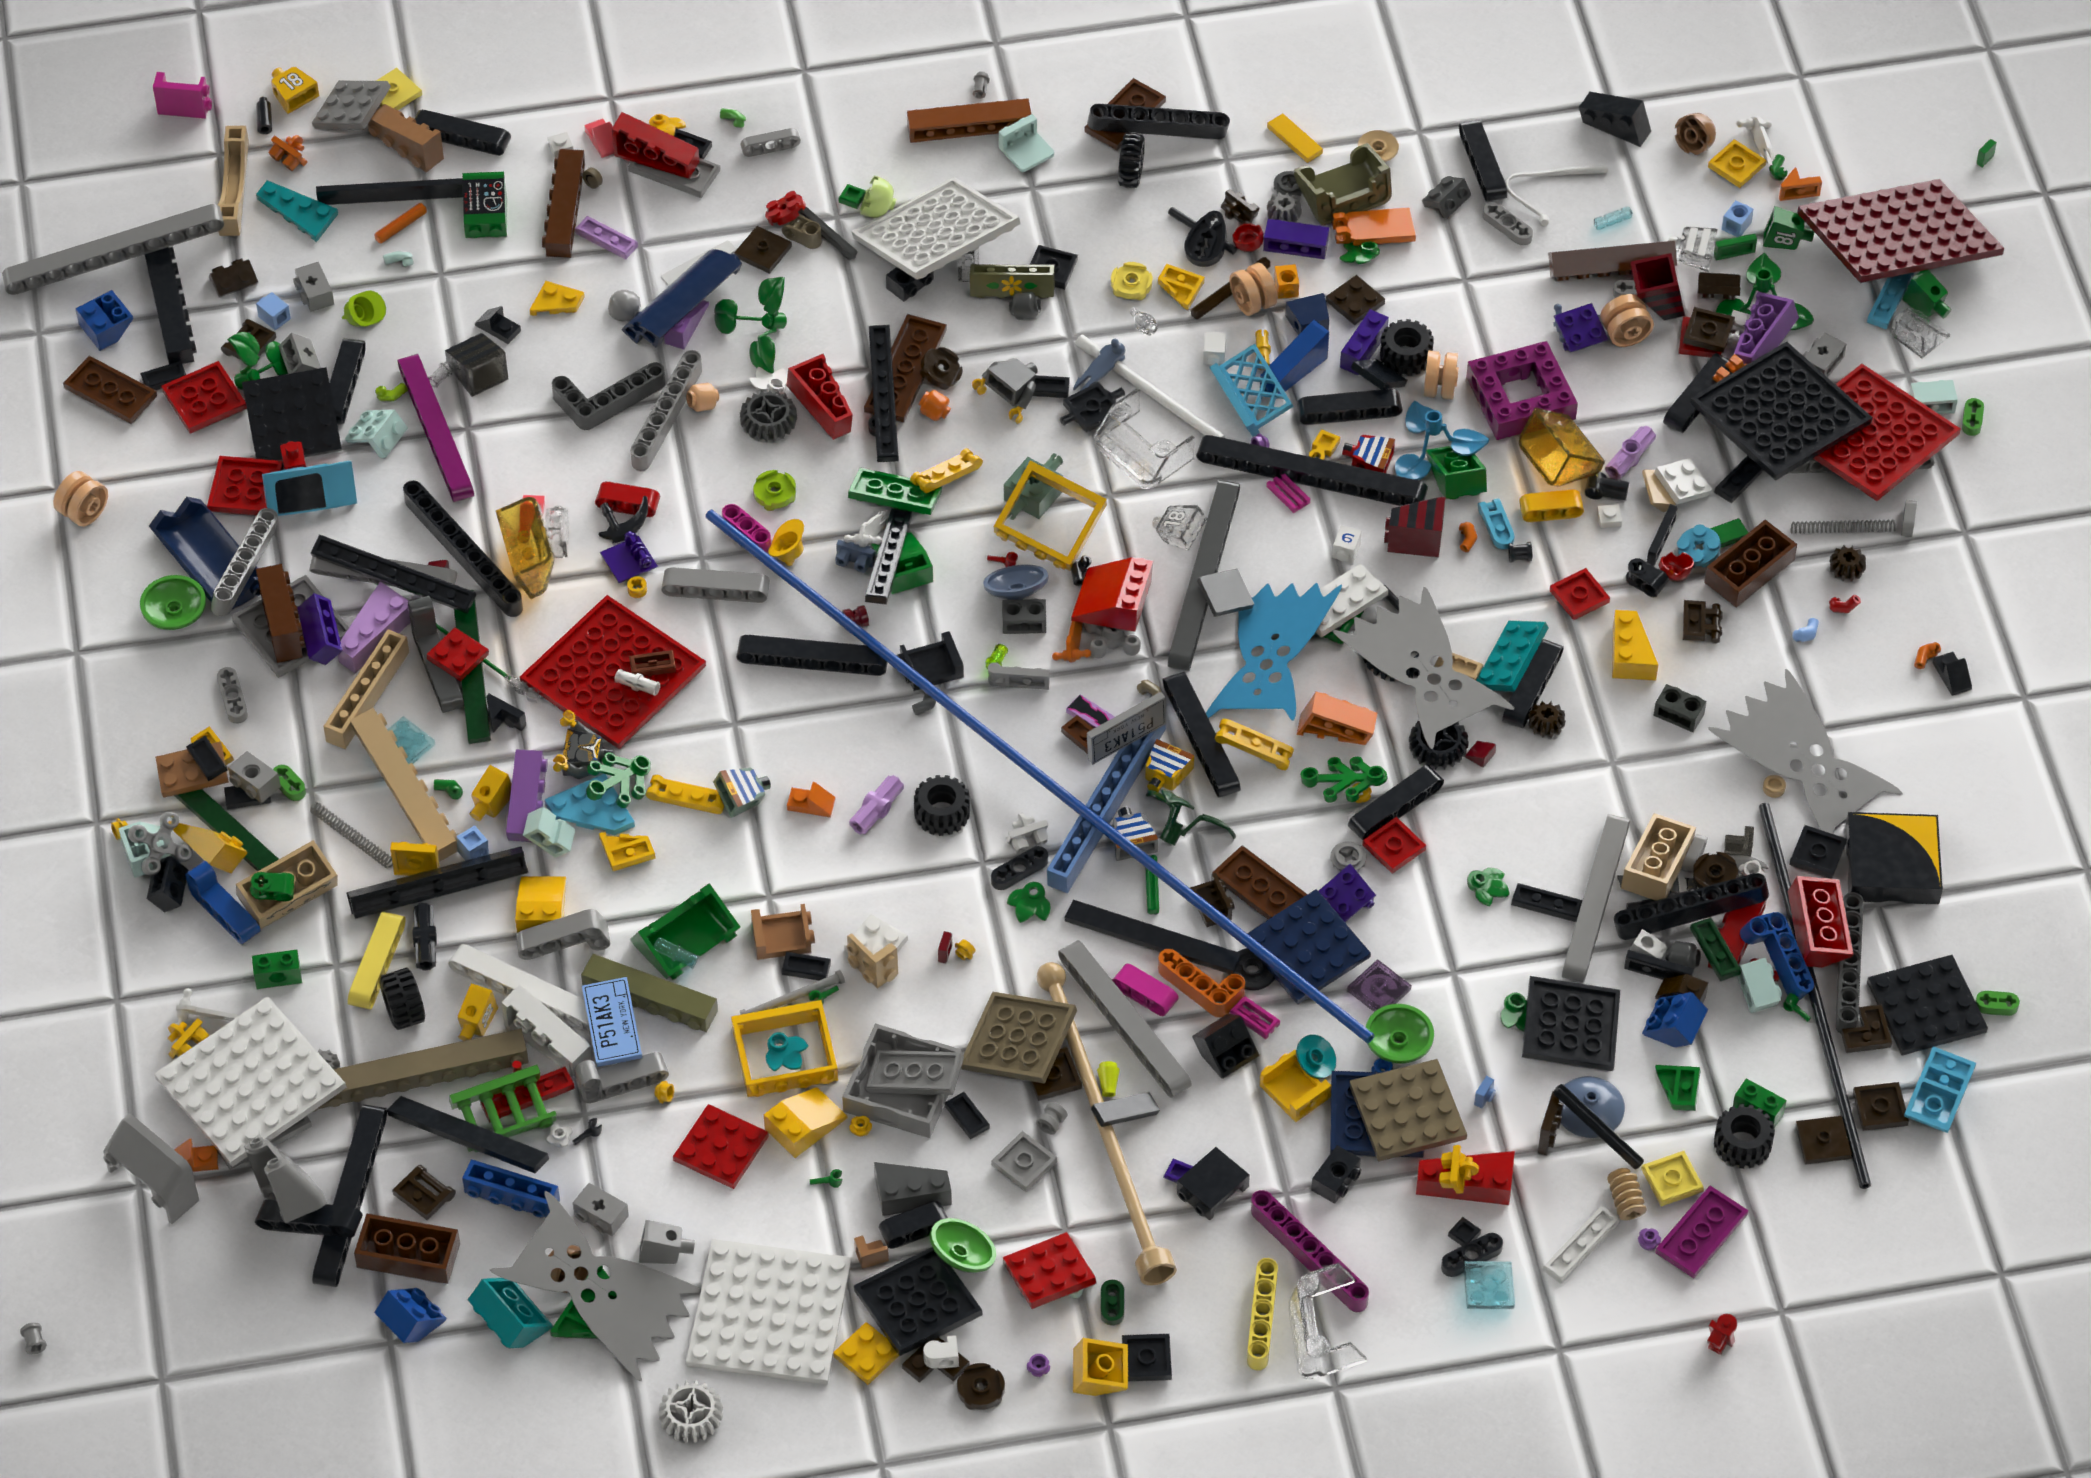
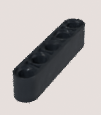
(466, 132)
(1483, 160)
(346, 375)
(1349, 406)
(1682, 413)
(1533, 683)
(1396, 801)
(328, 1220)

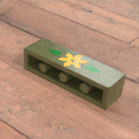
(1007, 280)

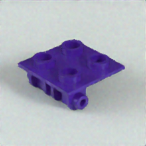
(1580, 328)
(628, 558)
(1348, 893)

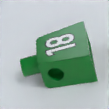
(1785, 230)

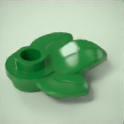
(1360, 254)
(1490, 885)
(1029, 904)
(1514, 1014)

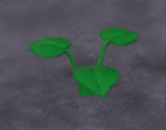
(1763, 275)
(769, 294)
(247, 350)

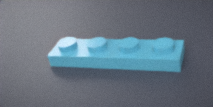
(1889, 300)

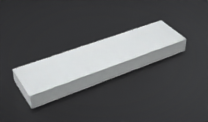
(1581, 1244)

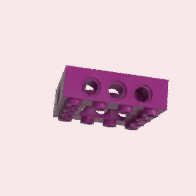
(1492, 372)

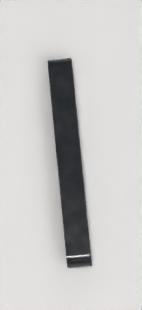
(463, 548)
(351, 1190)

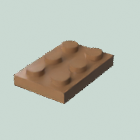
(181, 774)

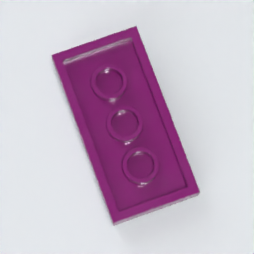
(1701, 1231)

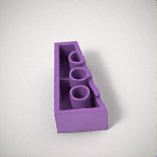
(1767, 326)
(526, 791)

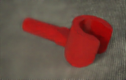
(1009, 560)

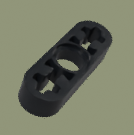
(1022, 859)
(1476, 1245)

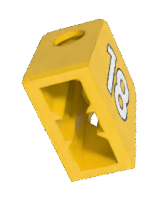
(293, 88)
(476, 1012)

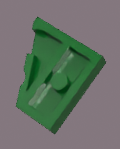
(1680, 1085)

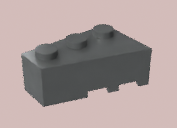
(909, 1187)

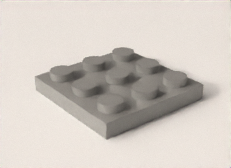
(351, 105)

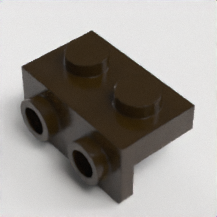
(233, 278)
(1719, 284)
(1215, 894)

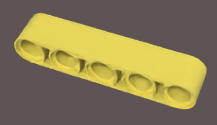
(376, 960)
(1262, 1323)

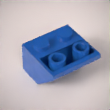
(104, 319)
(1675, 1019)
(409, 1314)

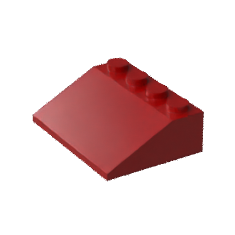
(1114, 594)

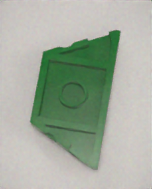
(570, 1322)

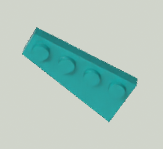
(299, 209)

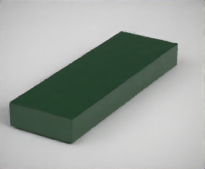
(1715, 949)

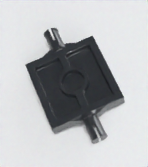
(1090, 406)

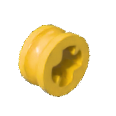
(634, 581)

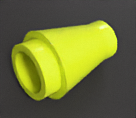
(1108, 1077)

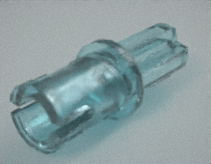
(676, 952)

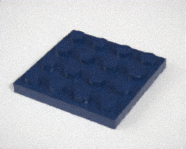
(1310, 942)
(1346, 1122)

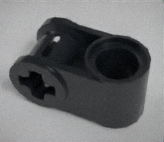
(1648, 579)

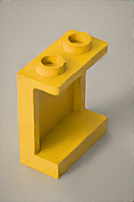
(1293, 1087)

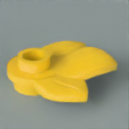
(667, 124)

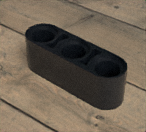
(911, 1224)

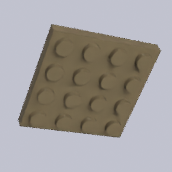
(1018, 1037)
(1408, 1110)

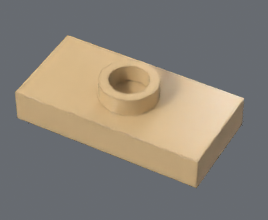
(1463, 665)

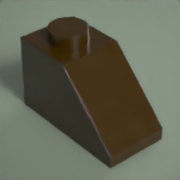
(1681, 985)

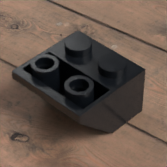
(1226, 1045)

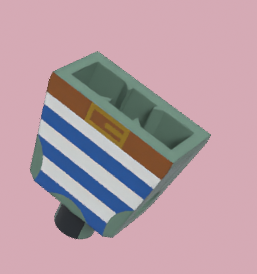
(740, 789)

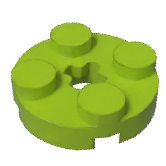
(778, 499)

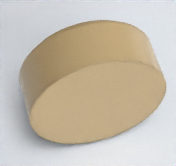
(1774, 786)

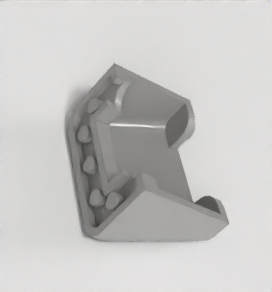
(279, 1174)

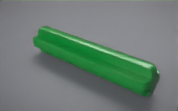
(1152, 891)

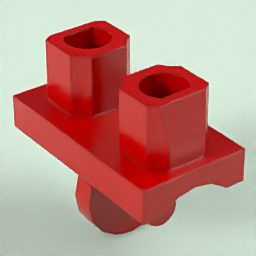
(1722, 1333)

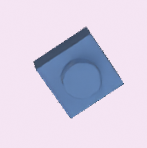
(1485, 1092)

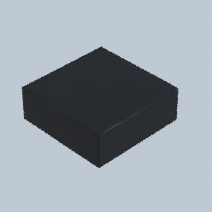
(1464, 1232)

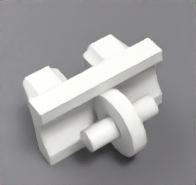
(1018, 836)

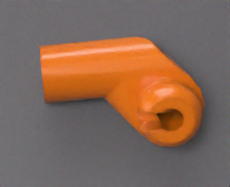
(1470, 536)
(1926, 652)

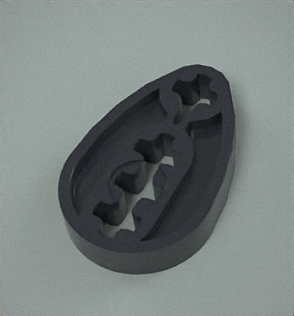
(1216, 245)

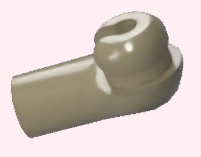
(1147, 686)

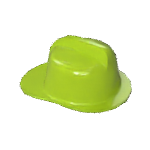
(364, 309)

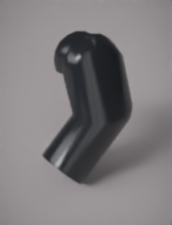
(1079, 568)

